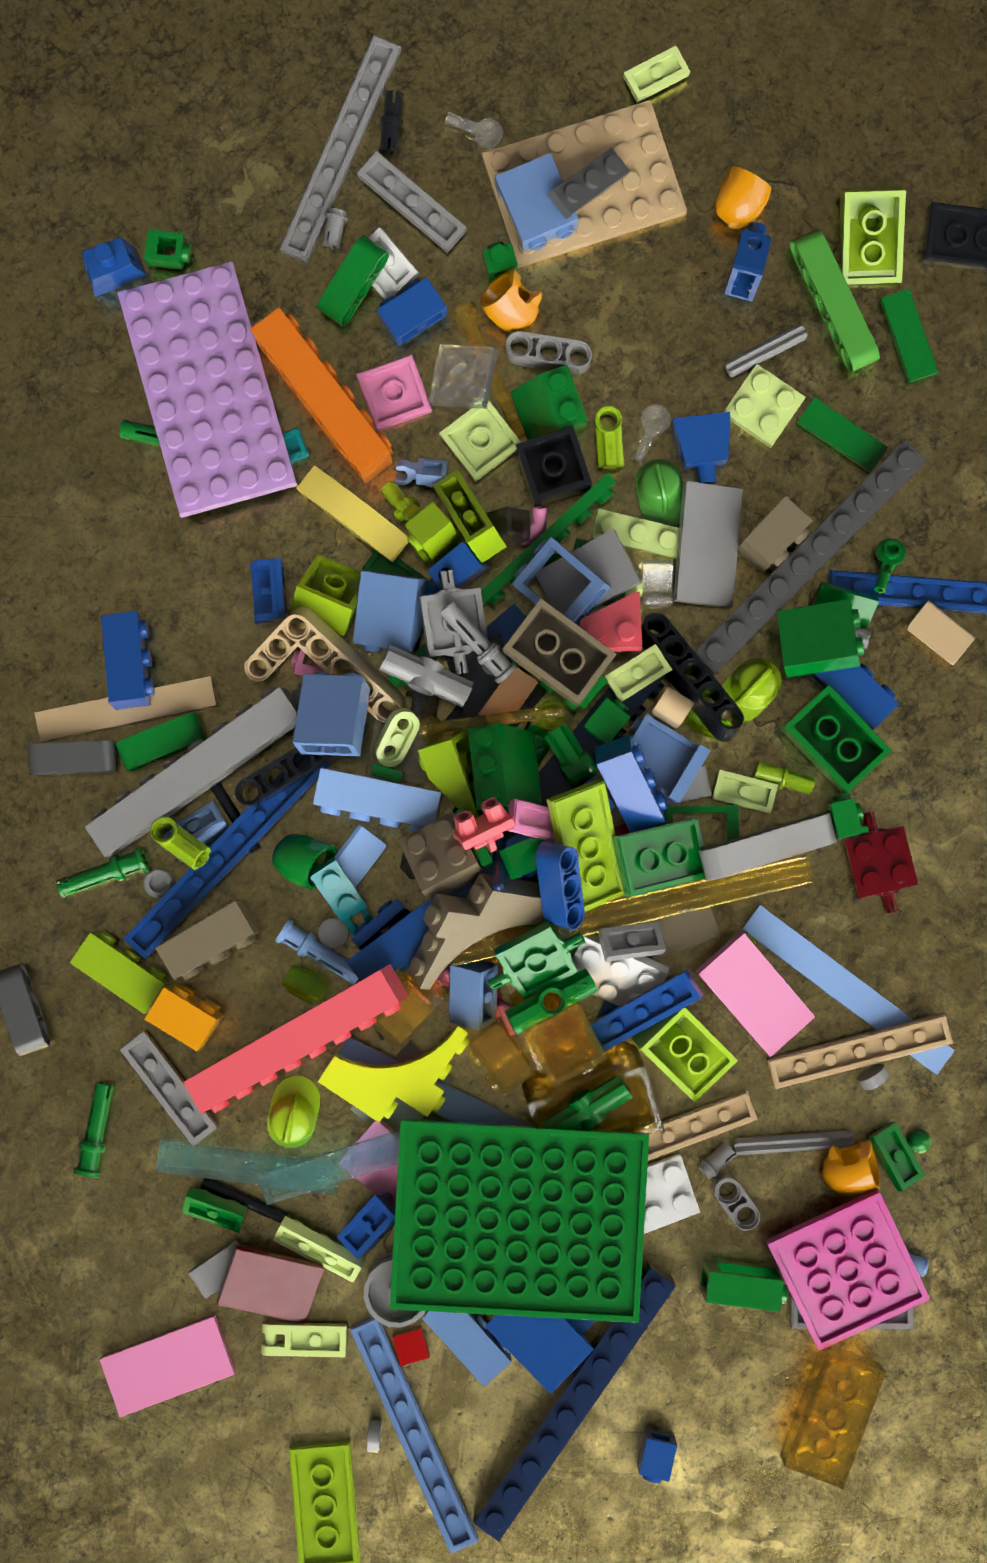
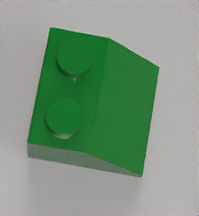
(549, 404)

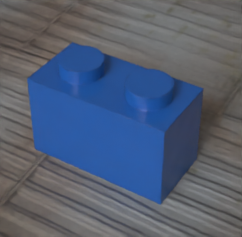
(411, 311)

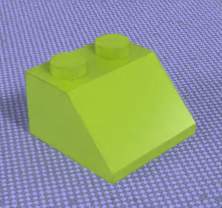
(329, 592)

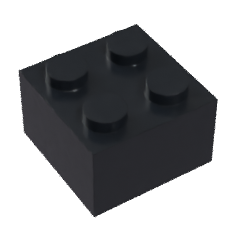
(553, 467)

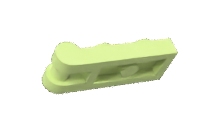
(305, 1339)

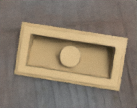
(940, 632)

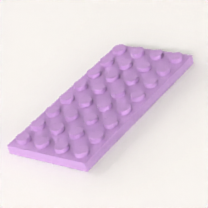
(206, 389)

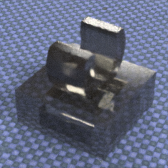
(422, 704)

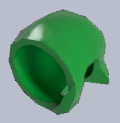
(296, 857)

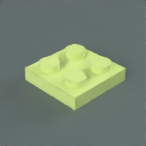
(764, 405)
(480, 440)

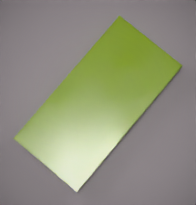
(585, 822)
(324, 1502)

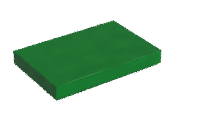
(659, 856)

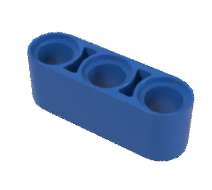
(560, 885)

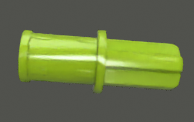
(784, 777)

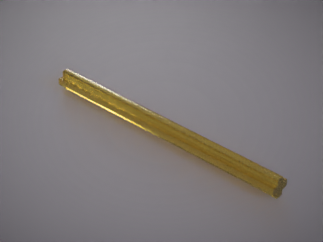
(662, 904)

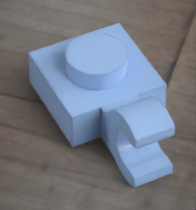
(426, 471)

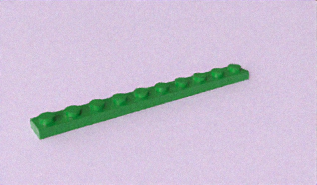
(559, 530)

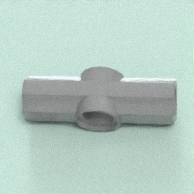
(426, 676)

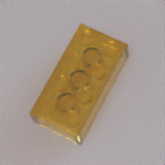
(832, 1415)

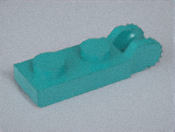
(340, 893)

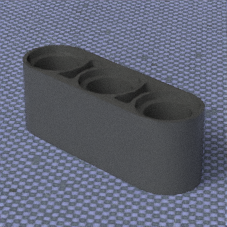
(71, 757)
(22, 1011)

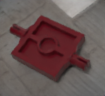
(880, 862)

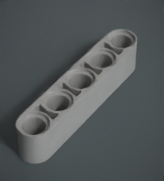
(767, 846)

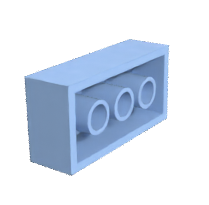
(376, 798)

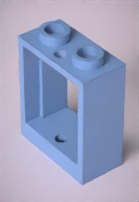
(586, 600)

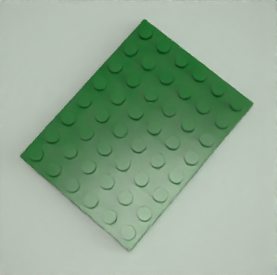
(519, 1221)

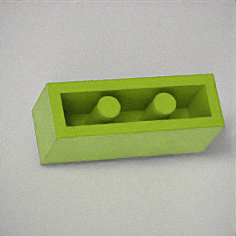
(469, 516)
(120, 970)

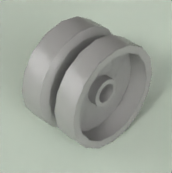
(377, 1295)

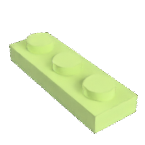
(639, 533)
(318, 1248)

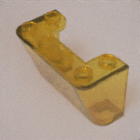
(622, 1062)

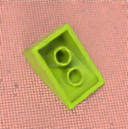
(872, 234)
(450, 768)
(686, 1052)

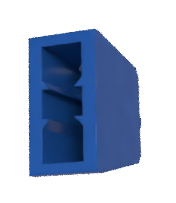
(748, 262)
(112, 266)
(702, 443)
(465, 568)

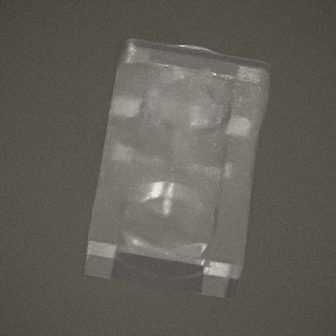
(657, 582)

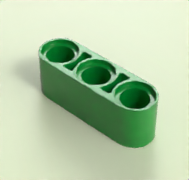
(353, 280)
(160, 741)

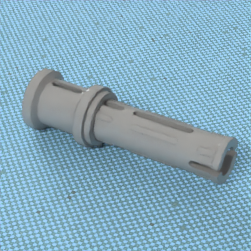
(487, 652)

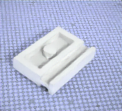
(398, 269)

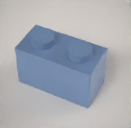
(471, 998)

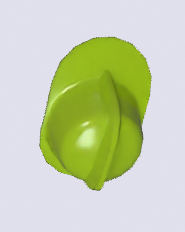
(753, 686)
(293, 1112)

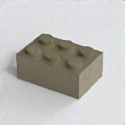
(559, 652)
(209, 941)

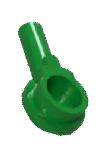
(889, 554)

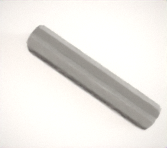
(765, 350)

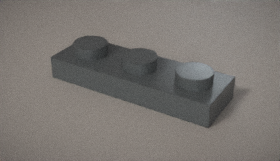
(588, 183)

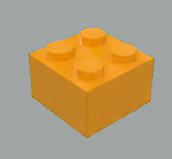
(185, 1015)

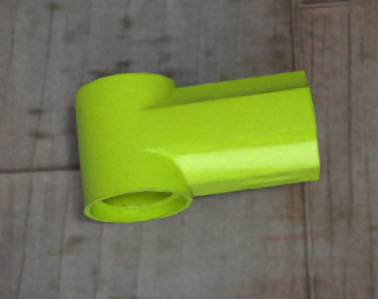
(609, 441)
(180, 843)

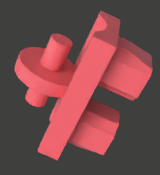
(483, 829)

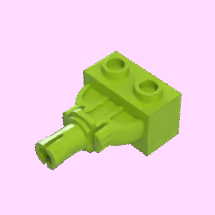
(429, 528)

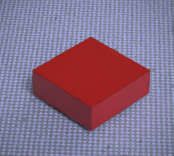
(411, 1346)

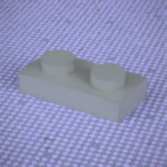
(631, 941)

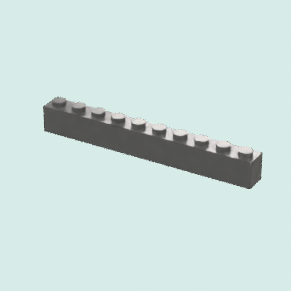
(810, 556)

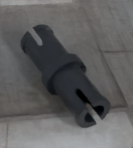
(391, 123)

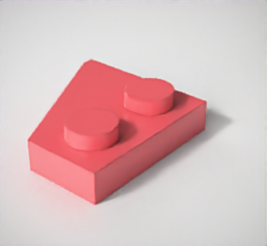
(617, 624)

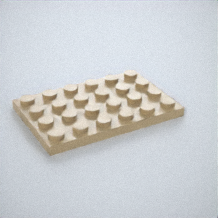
(636, 202)

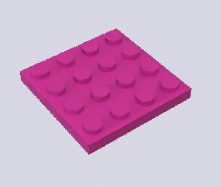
(848, 1269)

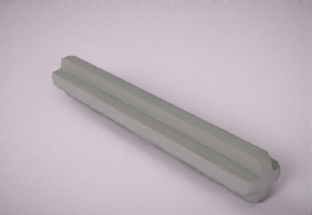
(792, 1142)

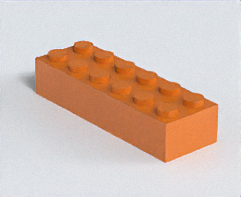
(322, 396)

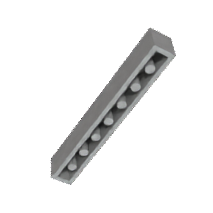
(194, 772)

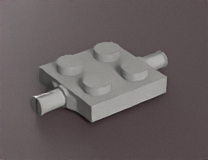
(439, 634)

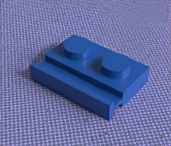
(388, 916)

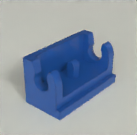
(269, 590)
(369, 1225)

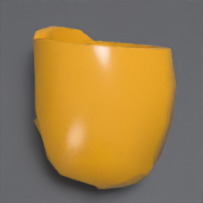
(741, 197)
(510, 303)
(851, 1170)

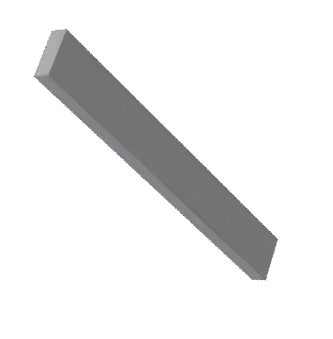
(340, 148)

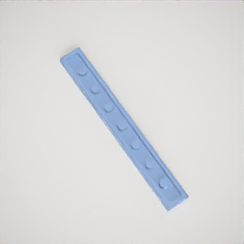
(834, 979)

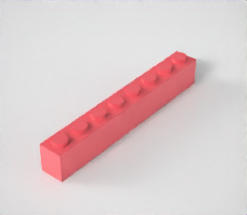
(296, 1039)

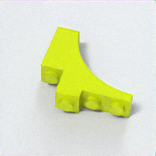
(413, 1081)

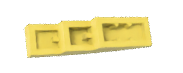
(353, 513)

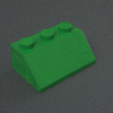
(504, 765)

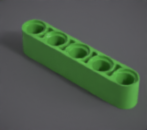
(834, 300)

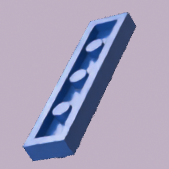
(647, 1009)

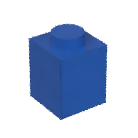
(656, 1456)

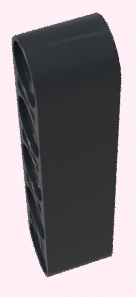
(705, 684)
(291, 774)

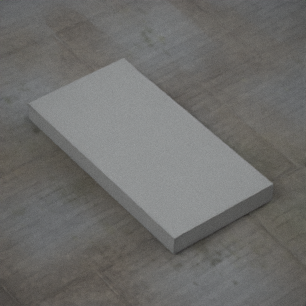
(707, 544)

